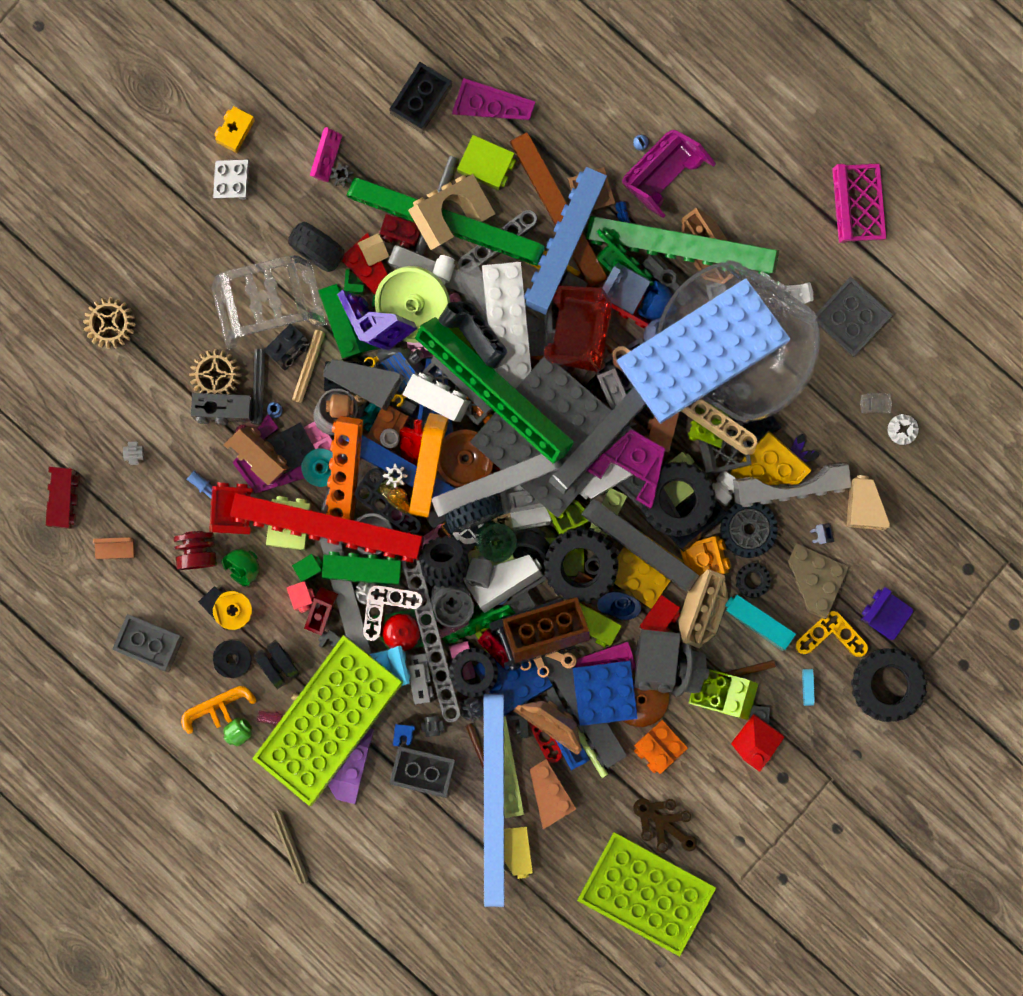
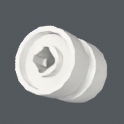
(724, 488)

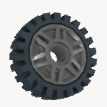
(474, 514)
(744, 544)

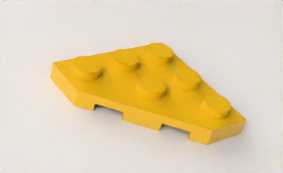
(773, 463)

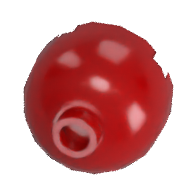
(401, 631)

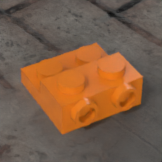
(659, 747)

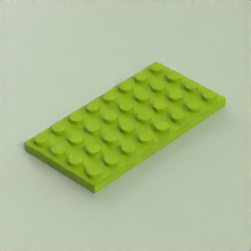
(327, 720)

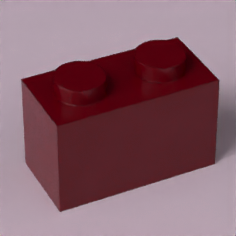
(321, 611)

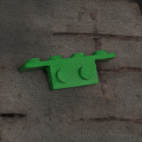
(616, 254)
(479, 621)

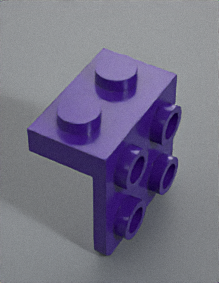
(886, 613)

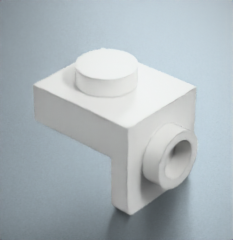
(802, 292)

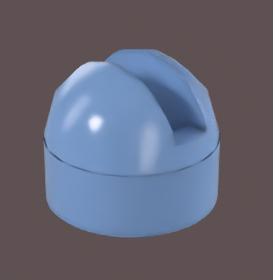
(637, 145)

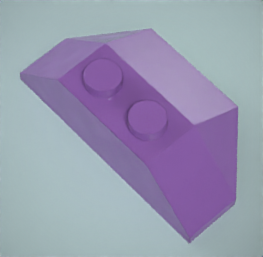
(347, 780)

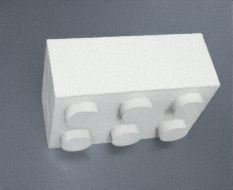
(437, 396)

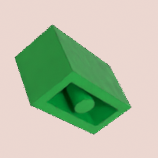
(308, 568)

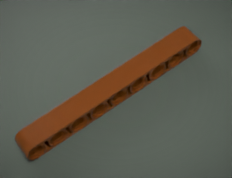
(554, 204)

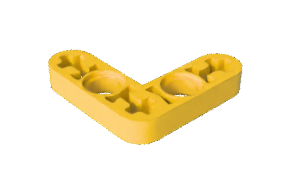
(836, 630)

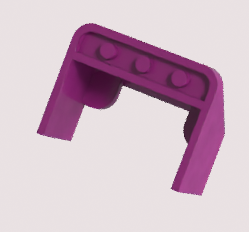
(662, 166)

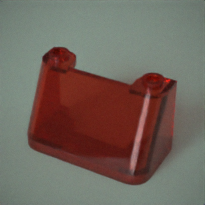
(580, 327)

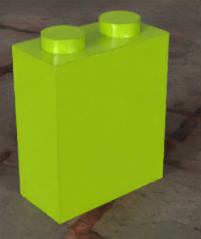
(486, 162)

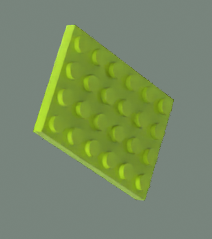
(646, 894)

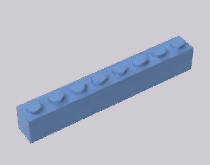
(565, 241)

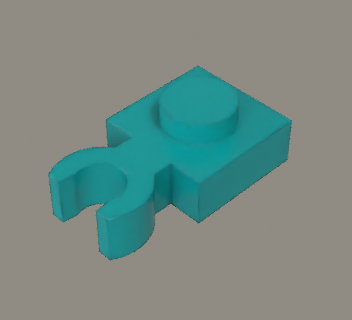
(372, 413)

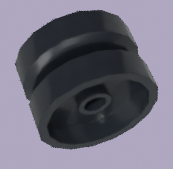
(276, 664)

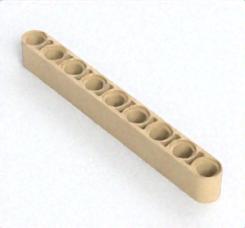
(710, 414)

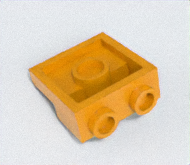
(707, 555)

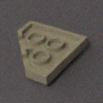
(816, 579)

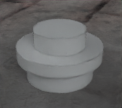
(389, 438)

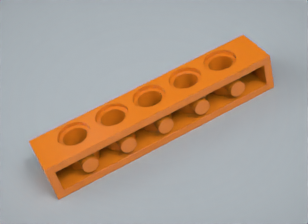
(353, 430)

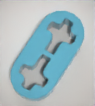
(808, 687)

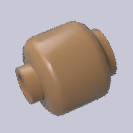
(339, 406)

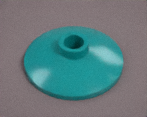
(309, 464)

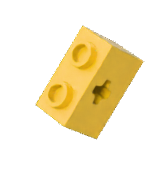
(235, 139)

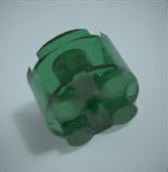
(504, 547)

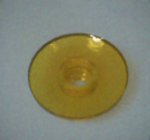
(396, 497)

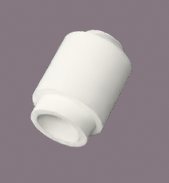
(444, 268)

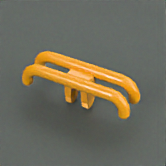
(214, 703)

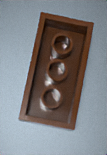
(546, 629)

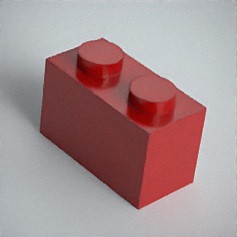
(660, 615)

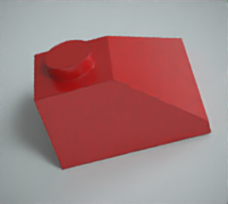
(757, 742)

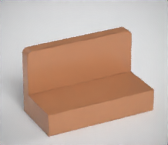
(114, 548)

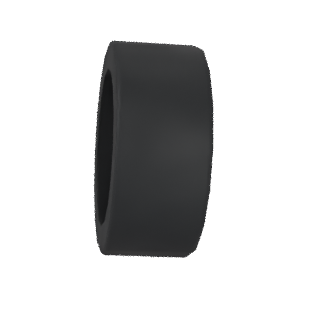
(531, 544)

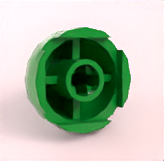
(242, 565)

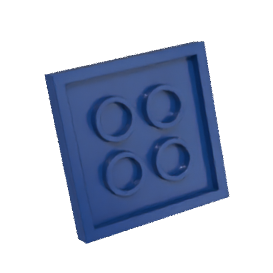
(517, 685)
(604, 693)

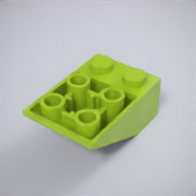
(726, 695)

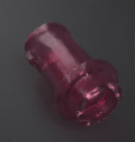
(269, 718)

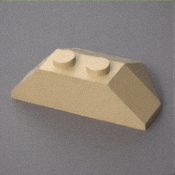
(703, 609)

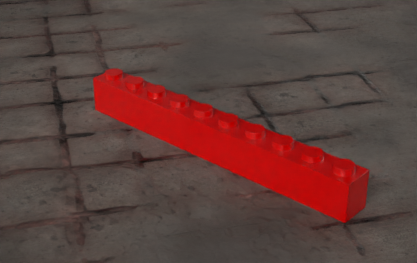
(326, 526)

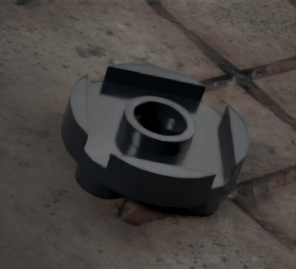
(231, 670)

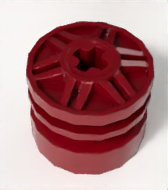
(195, 550)

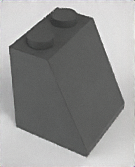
(656, 660)

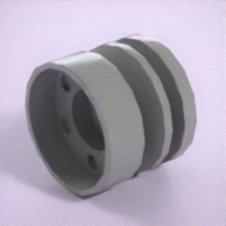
(322, 418)

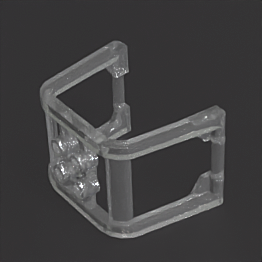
(223, 295)

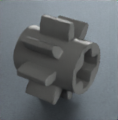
(342, 180)
(471, 709)
(432, 726)

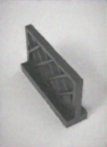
(709, 459)

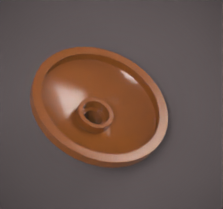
(451, 464)
(651, 709)

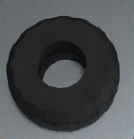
(316, 246)

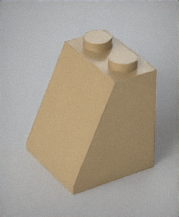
(865, 506)

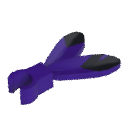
(797, 447)

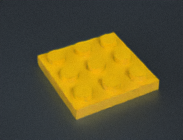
(640, 577)

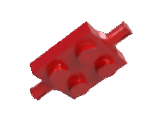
(411, 442)

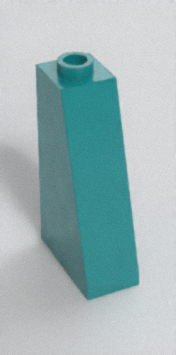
(759, 622)

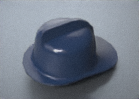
(620, 604)

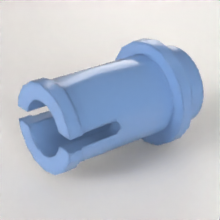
(275, 414)

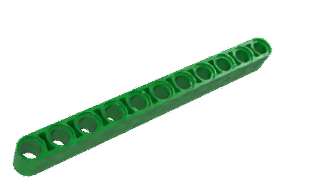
(459, 225)

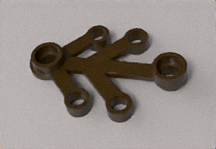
(662, 823)

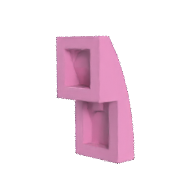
(317, 437)

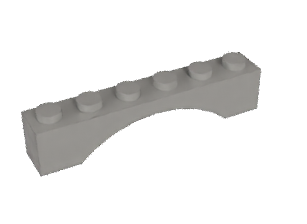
(829, 478)

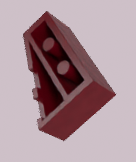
(62, 498)

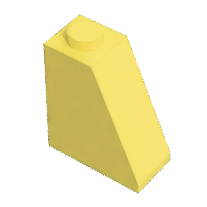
(517, 851)

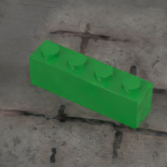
(362, 569)

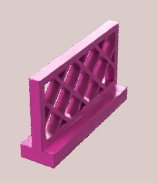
(843, 200)

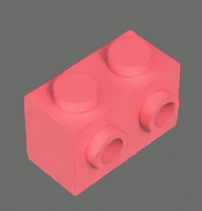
(301, 596)

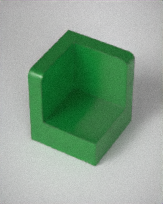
(353, 284)

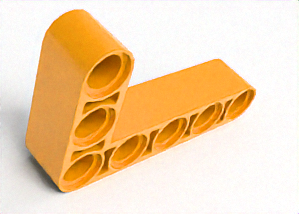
(428, 464)

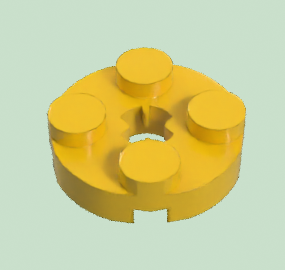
(223, 604)

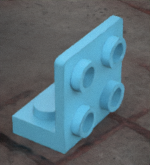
(394, 661)

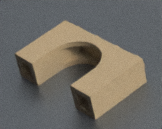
(428, 212)

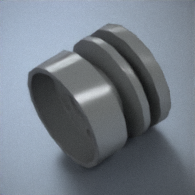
(453, 612)

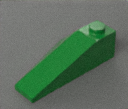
(343, 331)

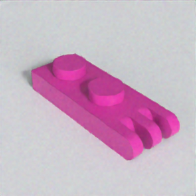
(326, 155)

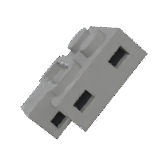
(419, 679)

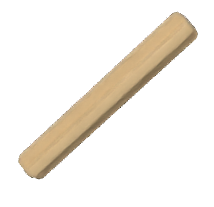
(308, 366)

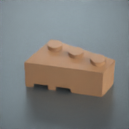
(258, 454)

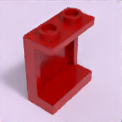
(221, 505)

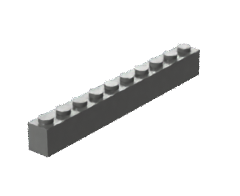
(600, 735)

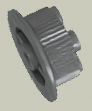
(690, 671)

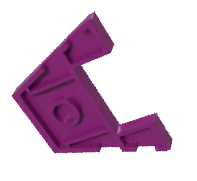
(266, 429)
(636, 456)

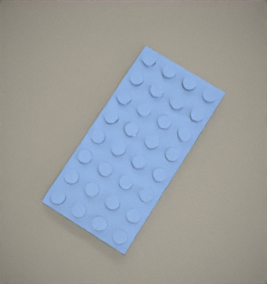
(703, 350)

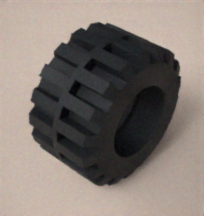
(444, 561)
(463, 658)

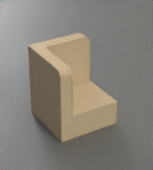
(373, 249)

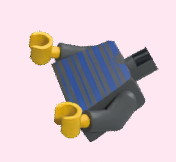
(402, 362)

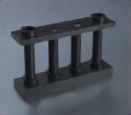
(497, 627)

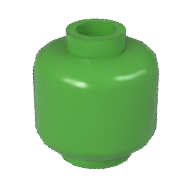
(237, 731)

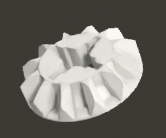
(902, 438)

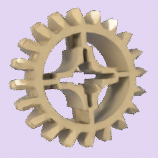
(122, 333)
(215, 366)

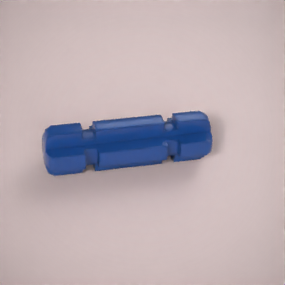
(622, 213)

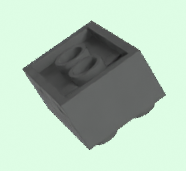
(221, 408)
(148, 643)

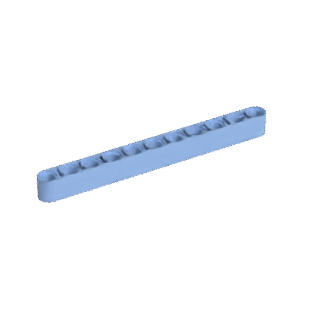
(493, 800)

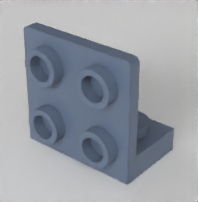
(625, 287)

